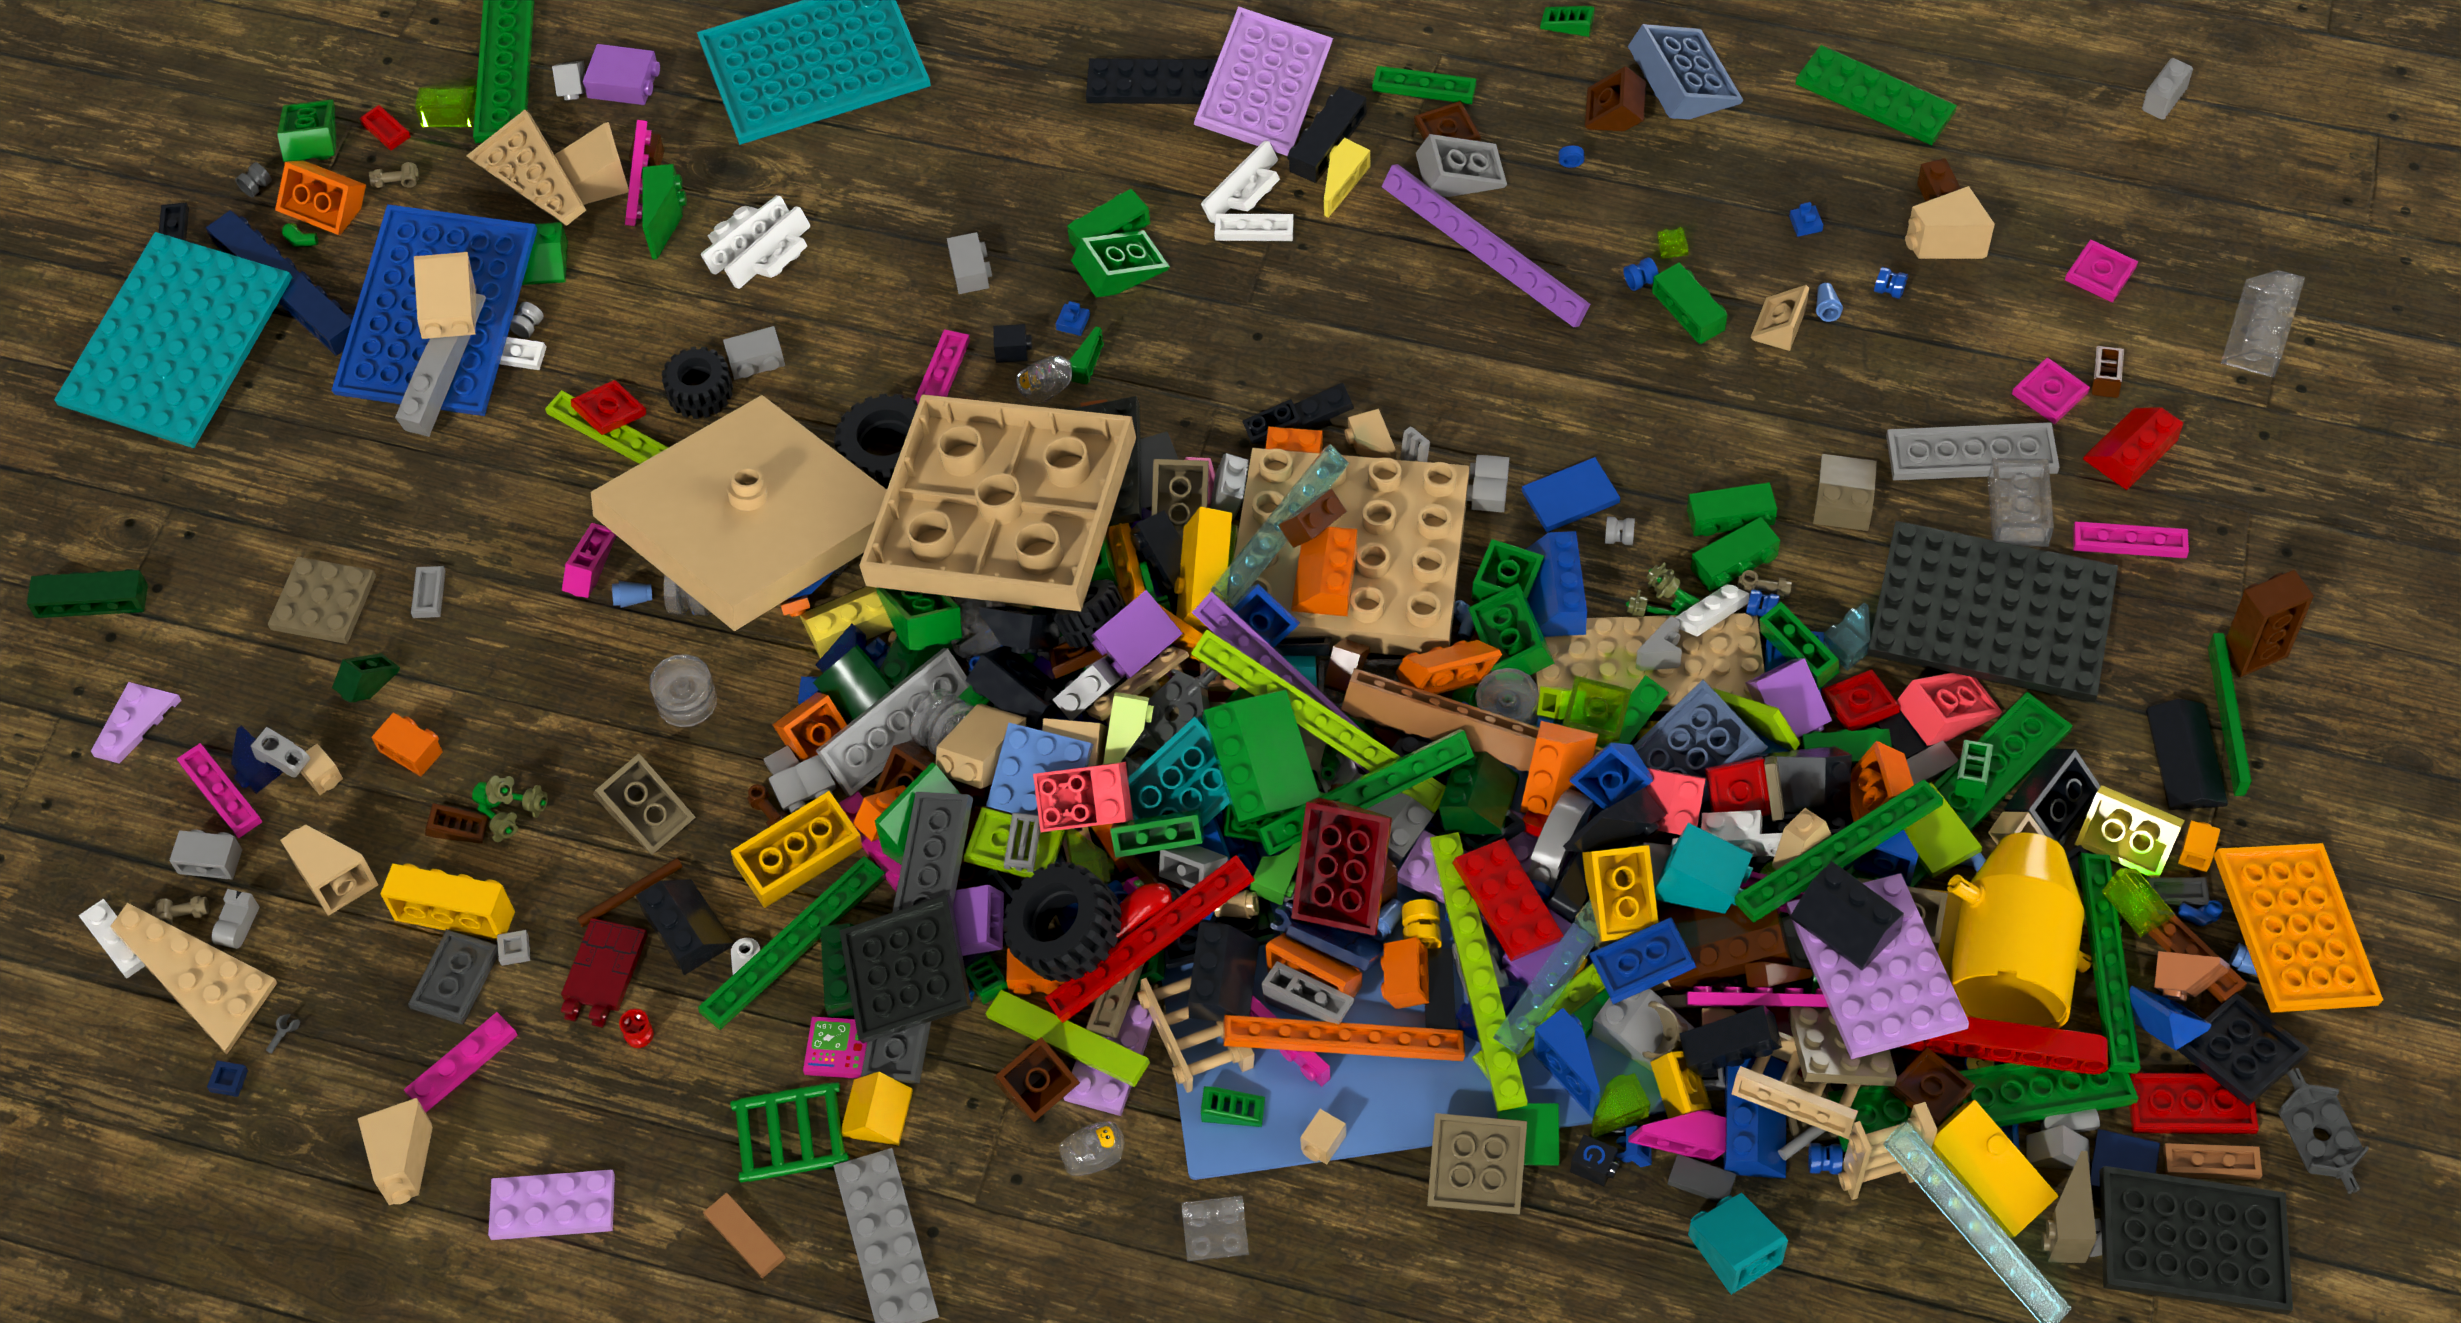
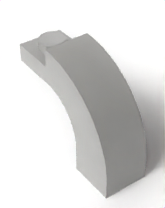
(1564, 821)

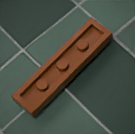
(2178, 938)

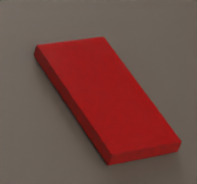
(2188, 1106)

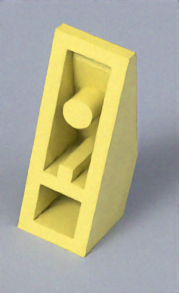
(1346, 168)

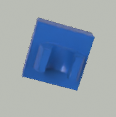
(1806, 219)
(1072, 319)
(877, 651)
(1634, 1152)

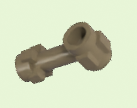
(408, 176)
(1749, 581)
(166, 911)

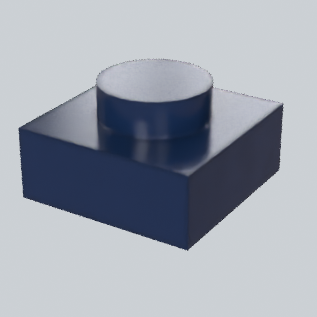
(227, 1078)

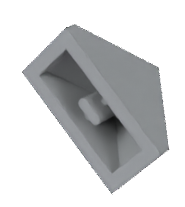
(2055, 1148)

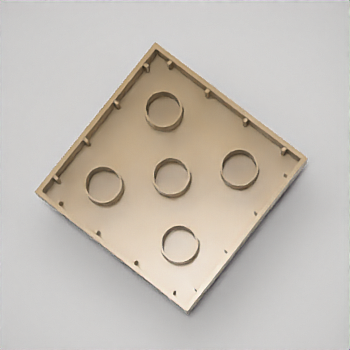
(744, 511)

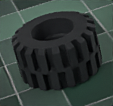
(701, 398)
(1100, 606)

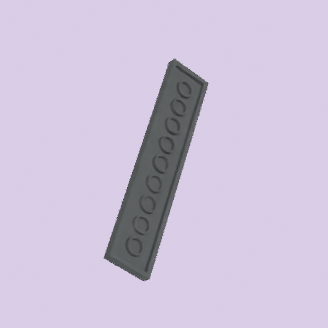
(927, 872)

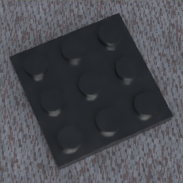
(2244, 1049)

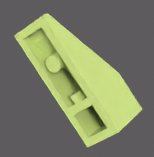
(1126, 724)

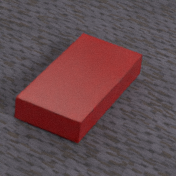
(385, 127)

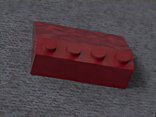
(1341, 866)

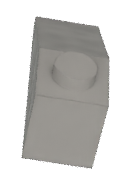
(1304, 995)

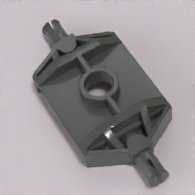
(1180, 691)
(2319, 1108)

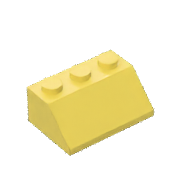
(831, 619)
(2129, 832)

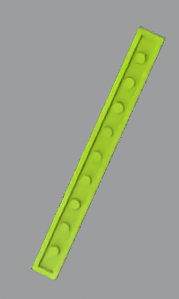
(1309, 713)
(1478, 974)

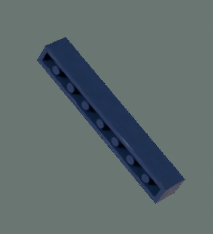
(301, 298)

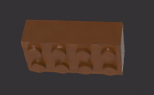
(2267, 622)

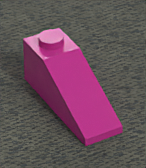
(587, 561)
(1692, 1135)

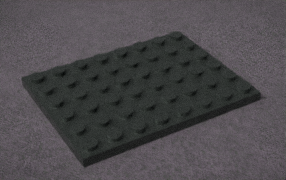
(1994, 611)

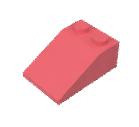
(1946, 706)
(1678, 798)

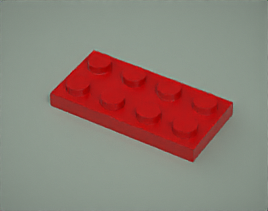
(1507, 899)

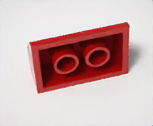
(2135, 445)

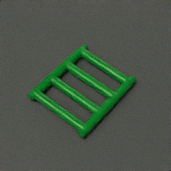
(808, 1161)

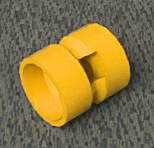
(1422, 921)

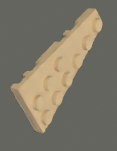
(527, 164)
(205, 981)

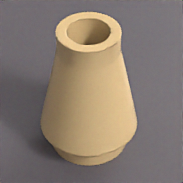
(1242, 905)

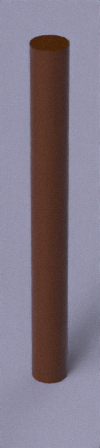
(629, 892)

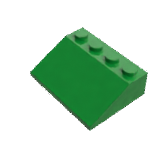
(1260, 756)

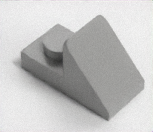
(1661, 648)

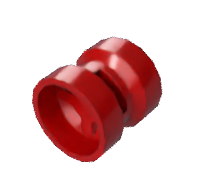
(634, 1021)

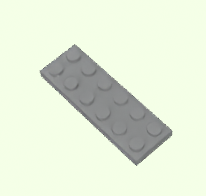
(1966, 449)
(865, 744)
(885, 1239)

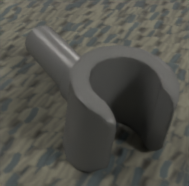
(282, 1027)

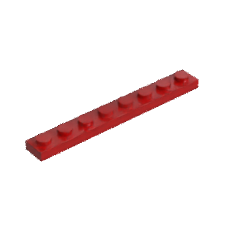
(1151, 938)

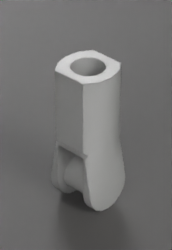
(2077, 1121)

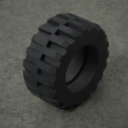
(868, 423)
(1041, 900)

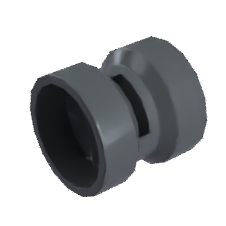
(253, 179)

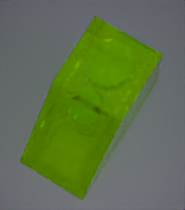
(1089, 855)
(1620, 1105)

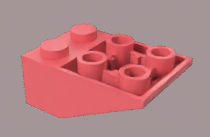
(1083, 797)

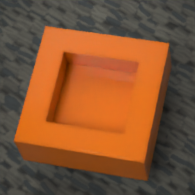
(795, 606)

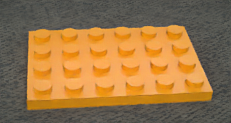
(2297, 927)

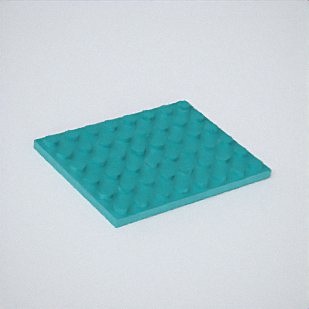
(810, 63)
(173, 339)

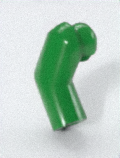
(297, 238)
(1330, 763)

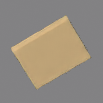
(1781, 318)

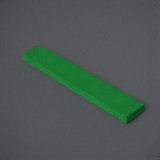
(2229, 714)

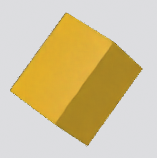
(1679, 1086)
(876, 1109)

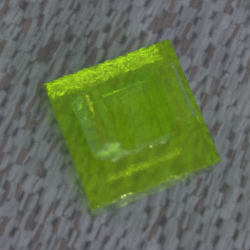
(1672, 243)

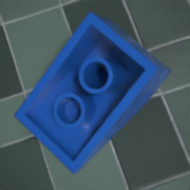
(1565, 1054)

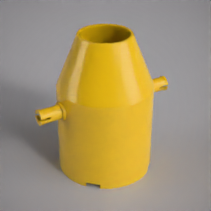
(2019, 934)

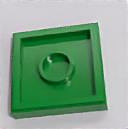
(1541, 1132)

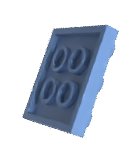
(1027, 753)

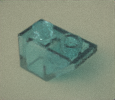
(1851, 637)

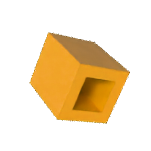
(2199, 846)

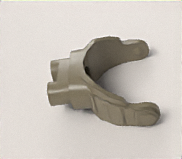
(1671, 1028)

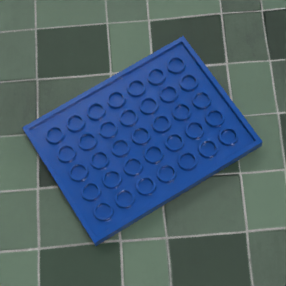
(385, 330)

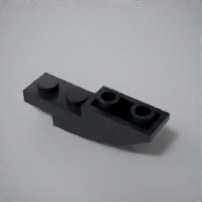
(1307, 414)

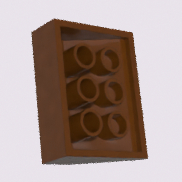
(1725, 943)

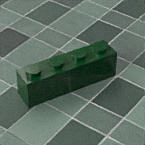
(87, 593)

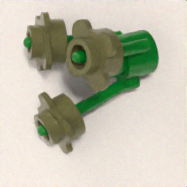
(1666, 586)
(500, 790)

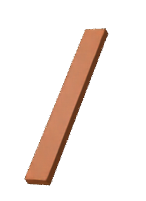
(1343, 1038)

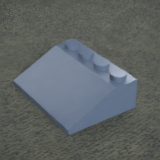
(1683, 71)
(1698, 736)

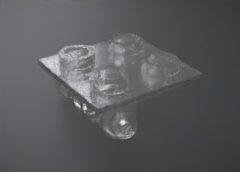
(1215, 1228)

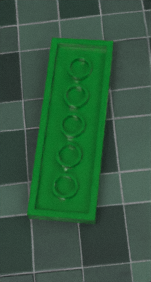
(1876, 95)

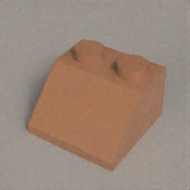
(2187, 974)

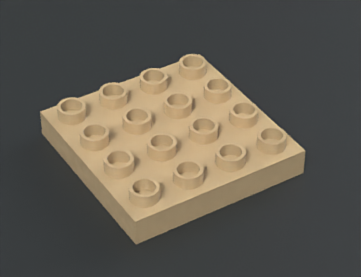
(999, 502)
(1407, 547)

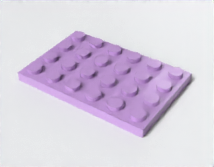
(1263, 81)
(1898, 995)

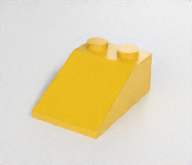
(1621, 890)

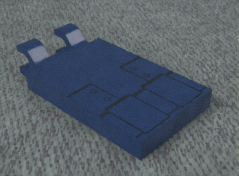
(1334, 941)

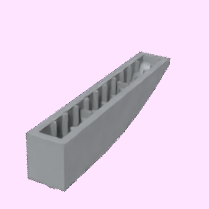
(432, 380)

